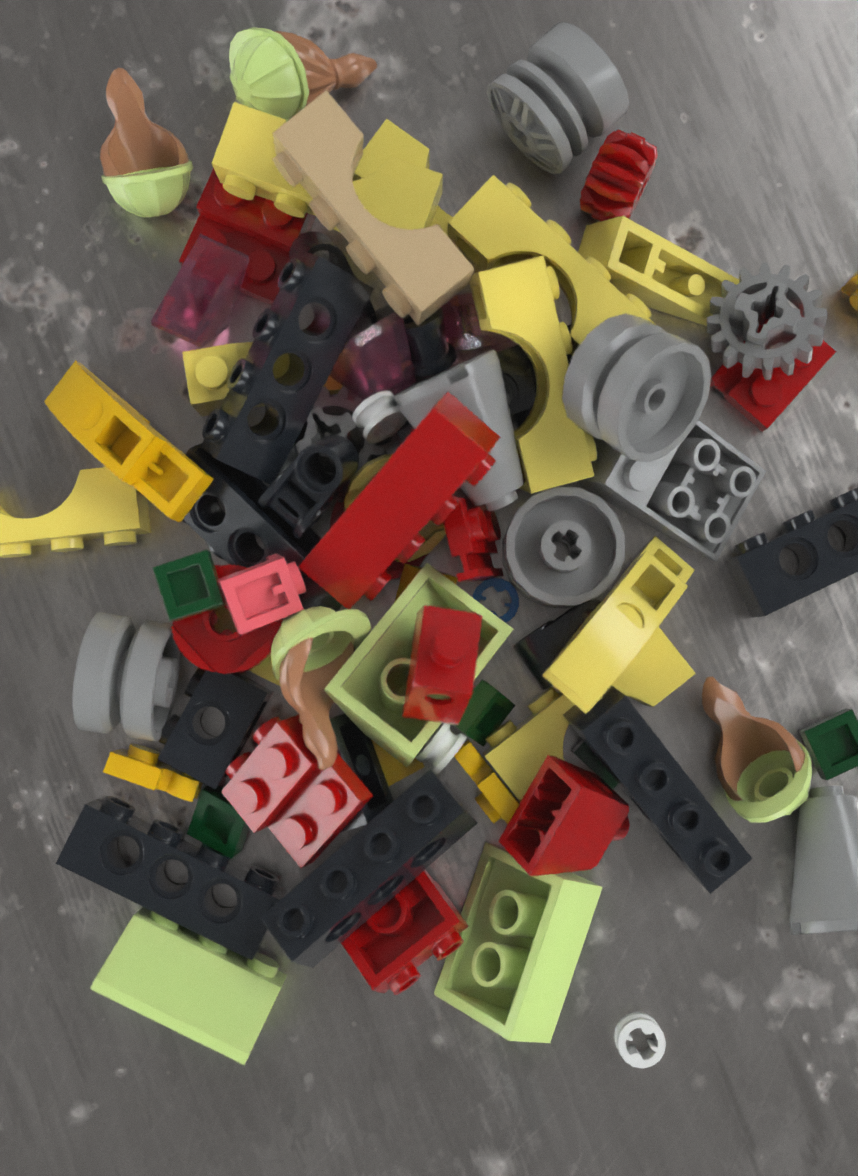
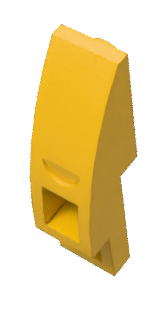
(126, 442)

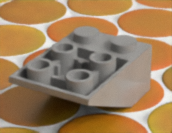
(687, 495)

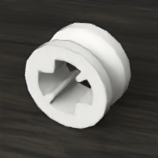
(378, 417)
(441, 748)
(630, 1053)

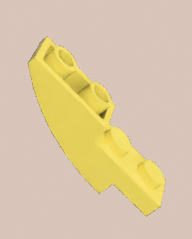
(620, 625)

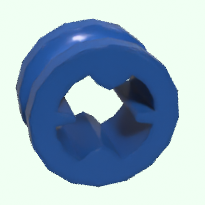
(498, 586)

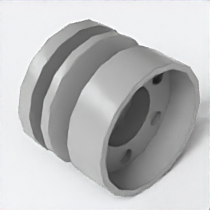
(558, 97)

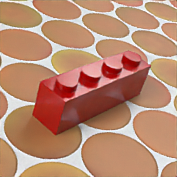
(400, 501)

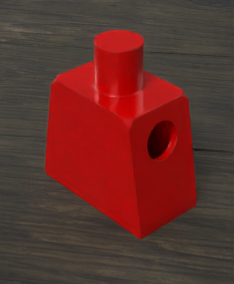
(442, 664)
(565, 820)

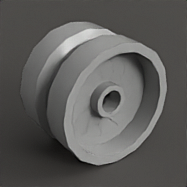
(636, 387)
(588, 530)
(126, 676)

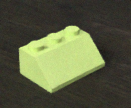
(375, 677)
(518, 947)
(191, 984)

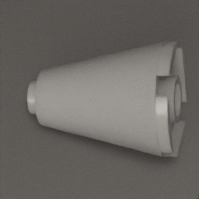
(481, 389)
(826, 864)

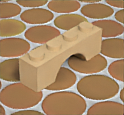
(416, 265)

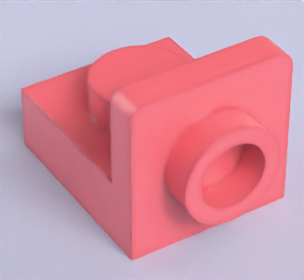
(263, 593)

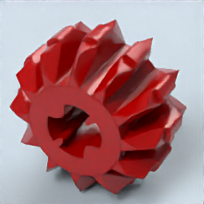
(618, 176)

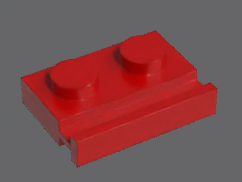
(764, 399)
(472, 537)

